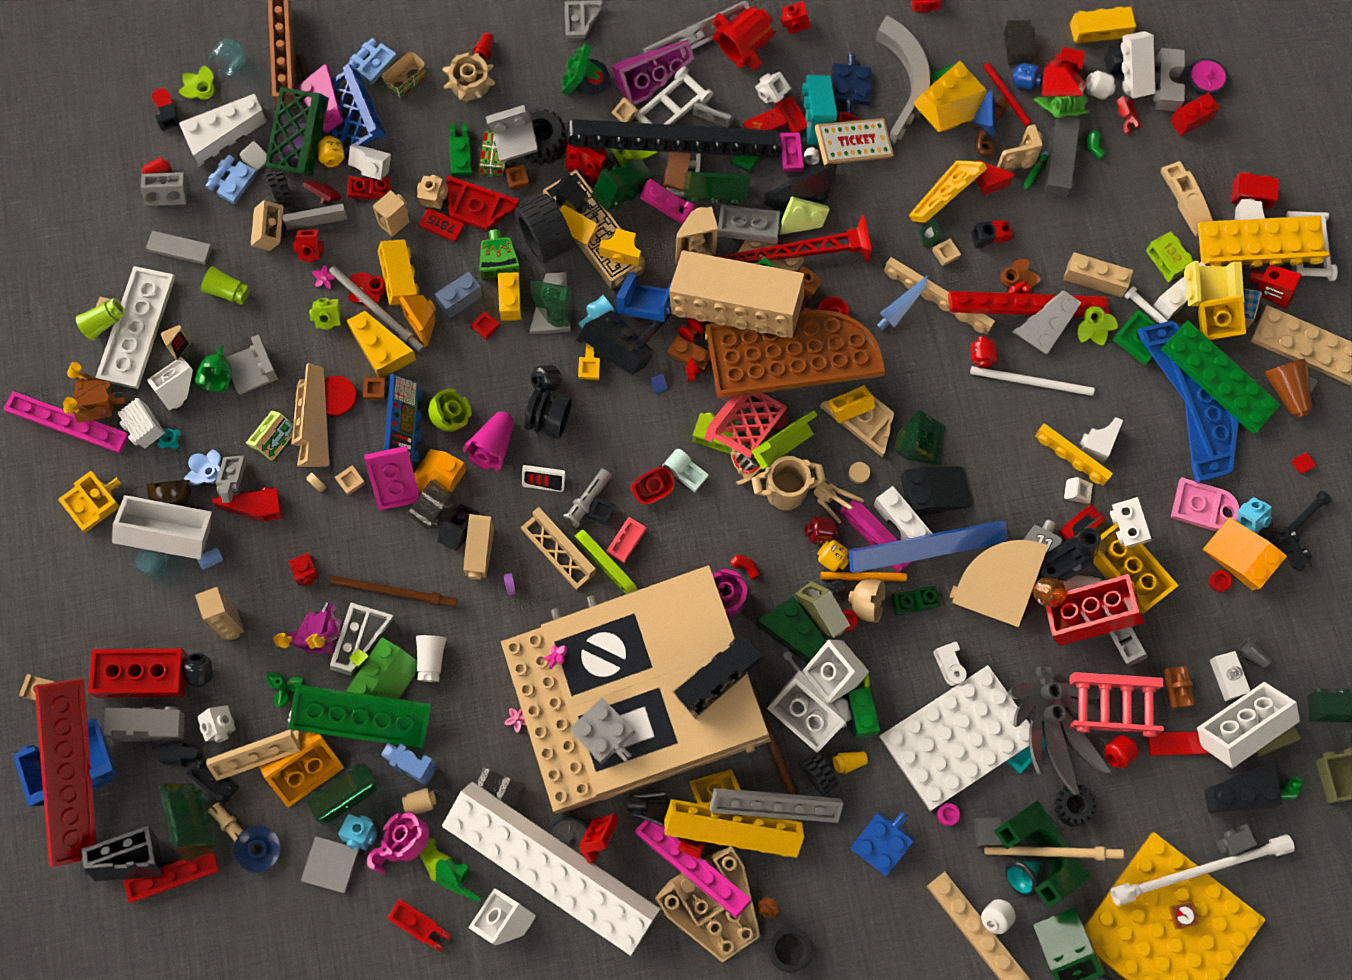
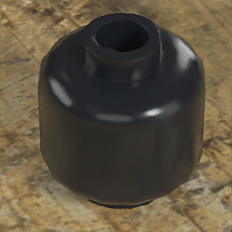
(546, 377)
(197, 669)

